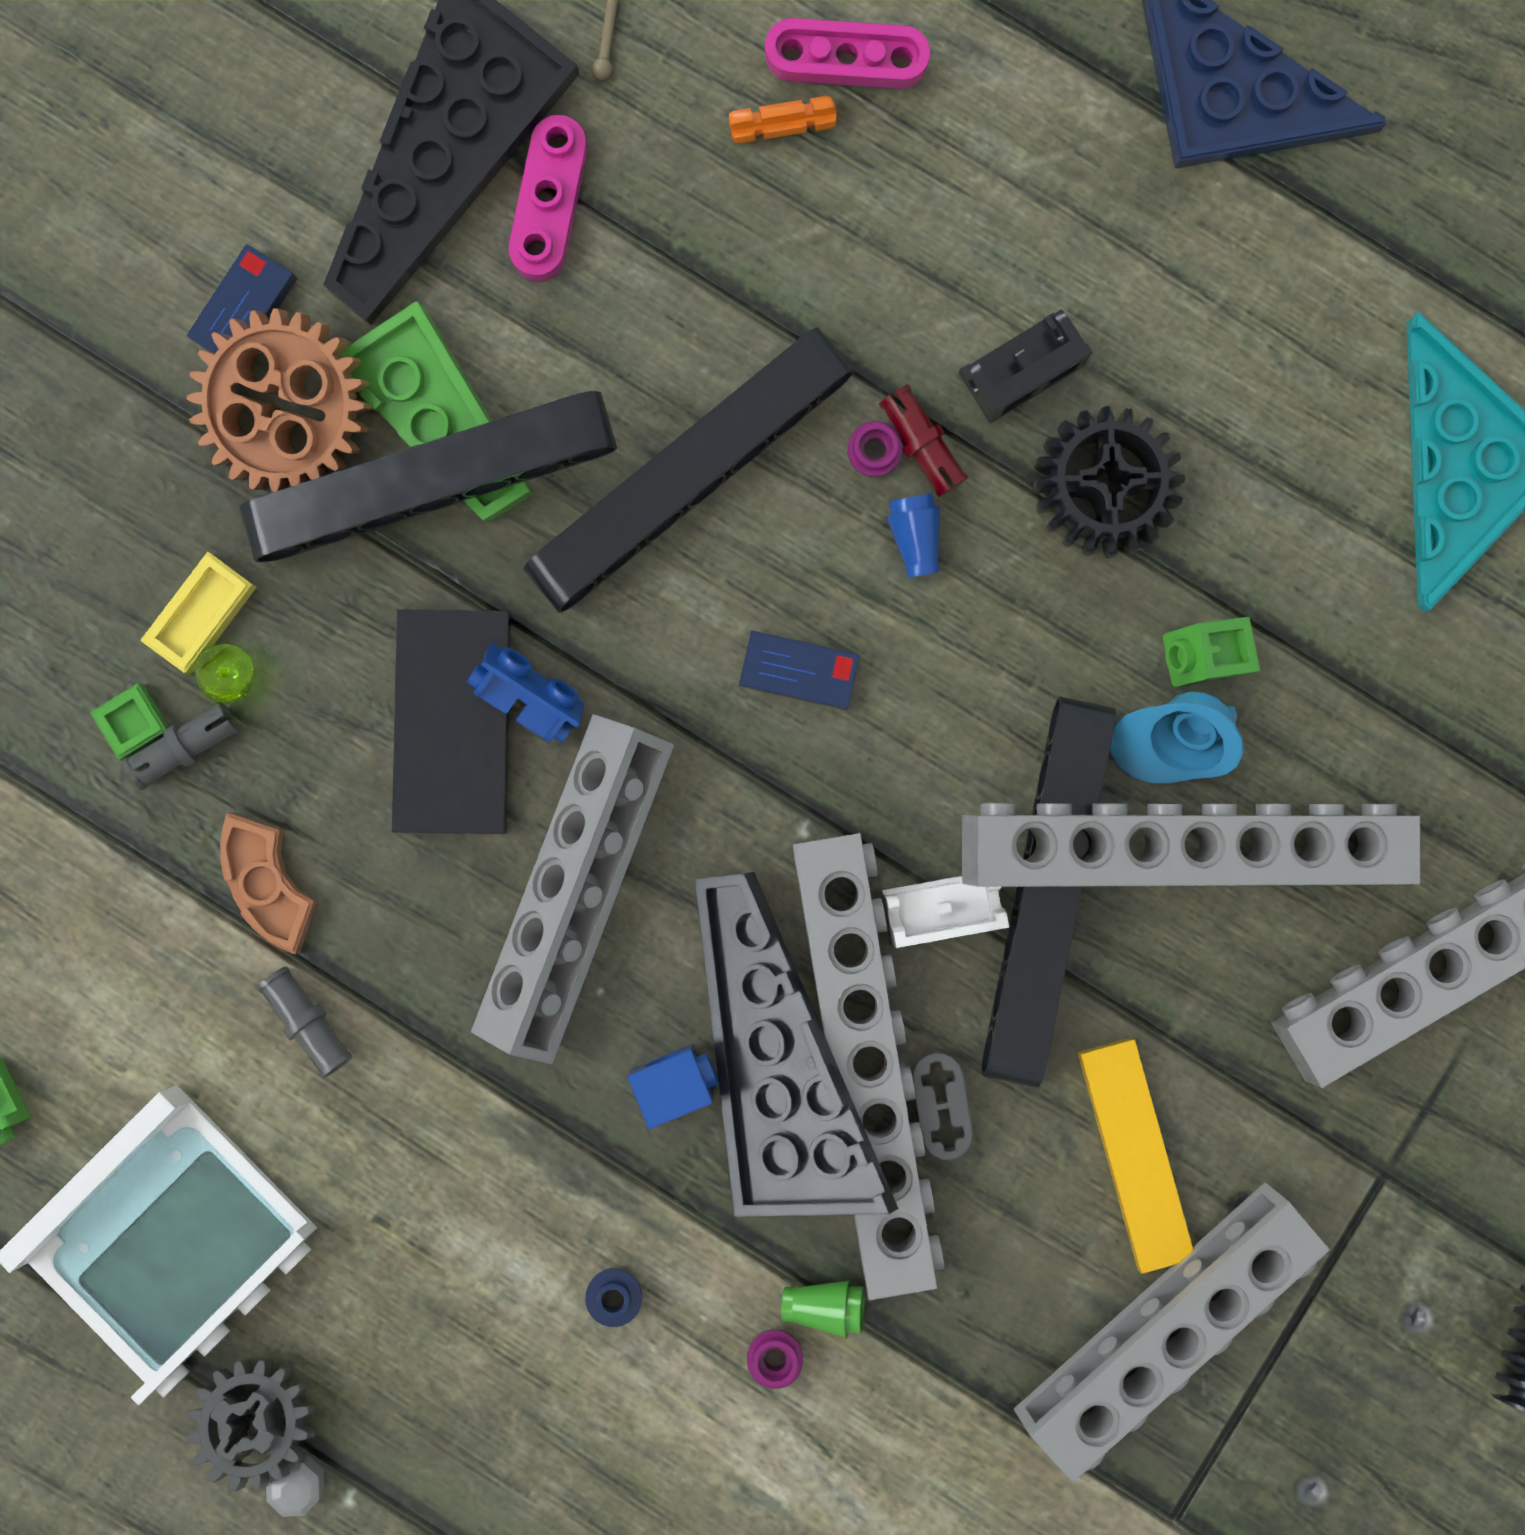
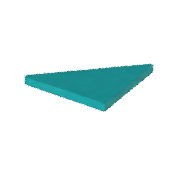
(1463, 460)

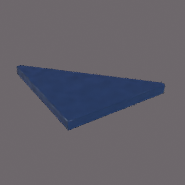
(1235, 90)

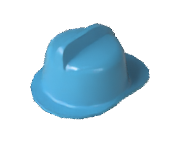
(1178, 740)

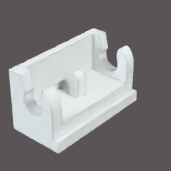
(941, 911)

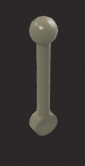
(602, 66)

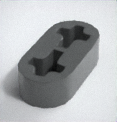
(954, 1102)

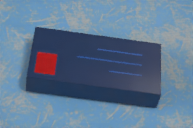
(249, 285)
(799, 670)

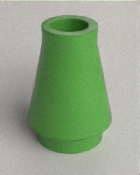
(826, 1307)

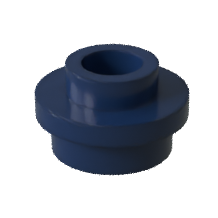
(618, 1280)

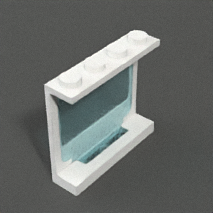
(163, 1239)

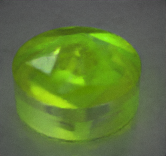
(224, 673)

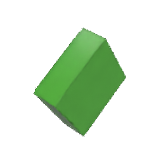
(130, 721)

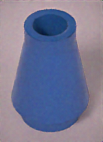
(916, 533)

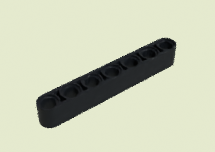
(688, 470)
(429, 477)
(1046, 916)

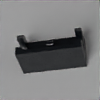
(1026, 365)

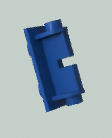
(508, 675)

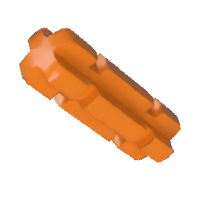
(782, 119)

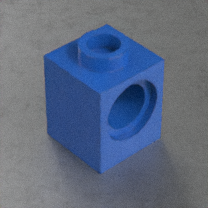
(673, 1085)

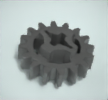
(229, 1412)

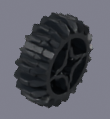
(1152, 477)

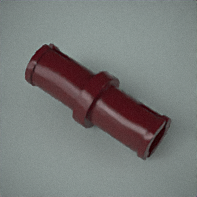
(923, 440)

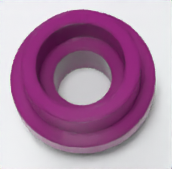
(875, 432)
(775, 1376)

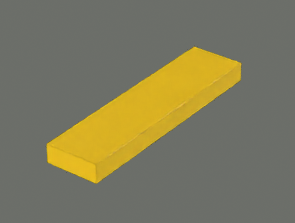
(1136, 1155)

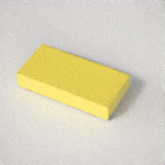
(198, 613)

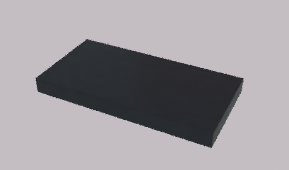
(446, 739)

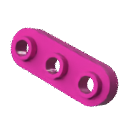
(868, 42)
(551, 220)

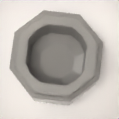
(297, 1491)

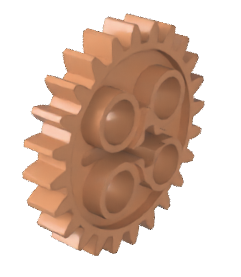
(291, 355)

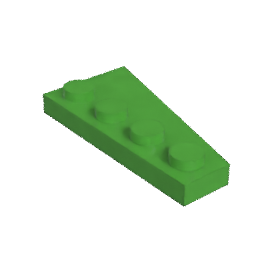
(424, 391)

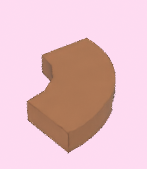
(261, 885)

